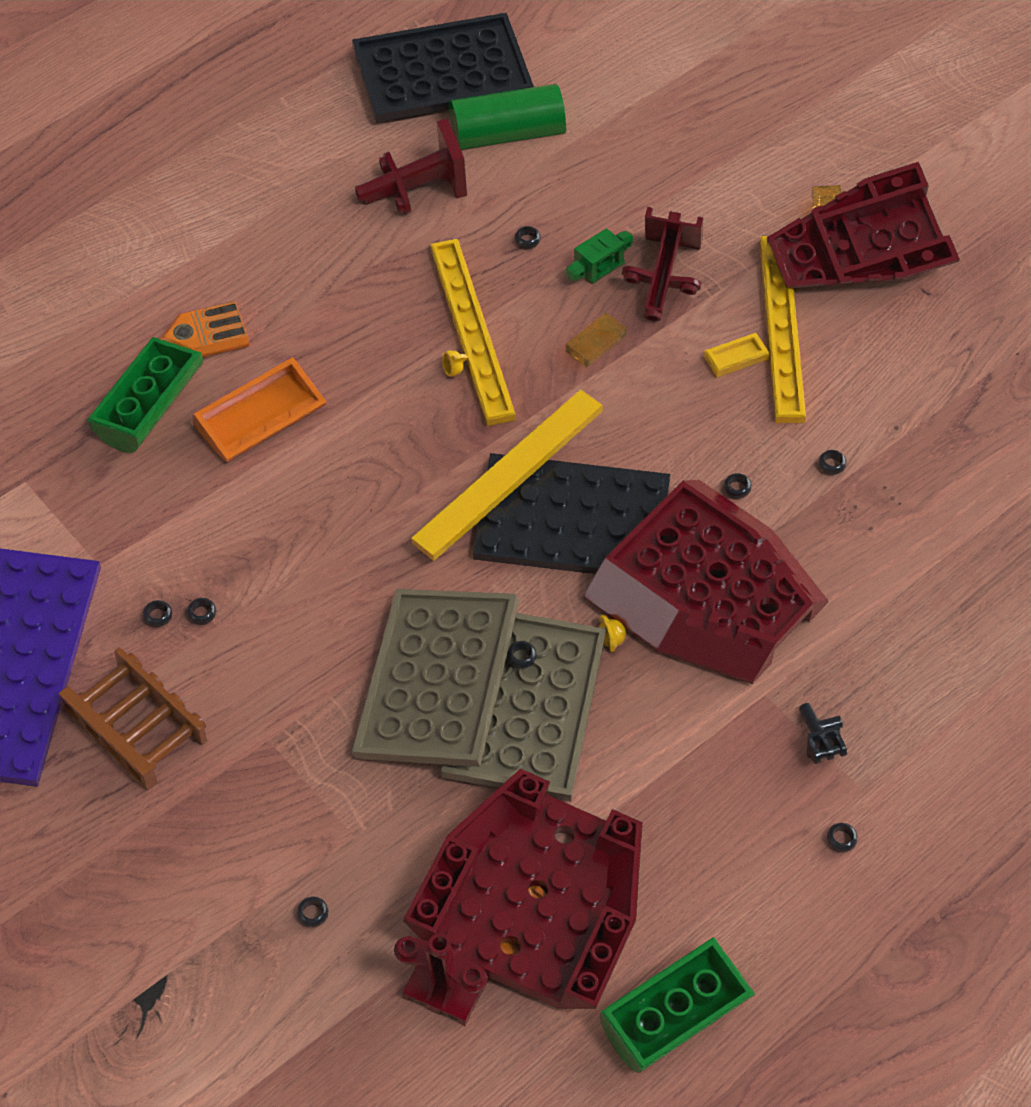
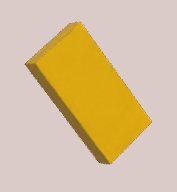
(736, 355)

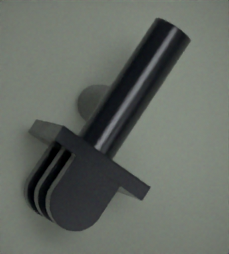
(824, 737)

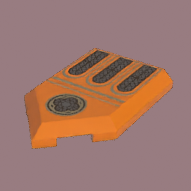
(209, 329)

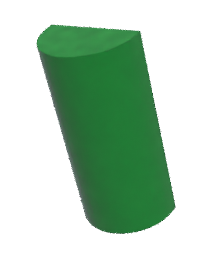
(508, 116)
(144, 394)
(674, 1006)

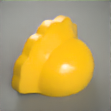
(453, 362)
(615, 632)

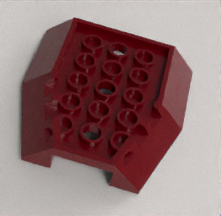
(683, 611)
(483, 900)

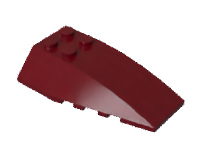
(865, 235)

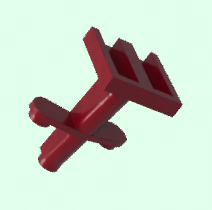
(445, 164)
(671, 234)
(441, 976)

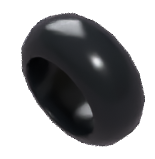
(527, 230)
(832, 454)
(737, 477)
(201, 620)
(159, 622)
(521, 645)
(840, 847)
(312, 901)

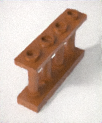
(122, 746)

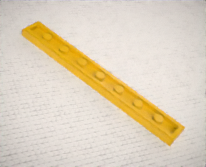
(472, 333)
(782, 341)
(506, 475)

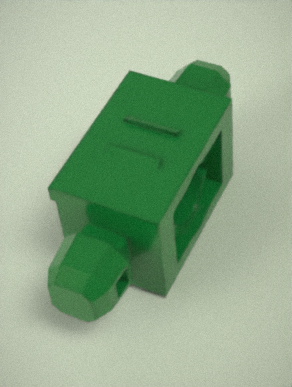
(599, 255)

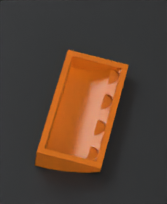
(258, 410)

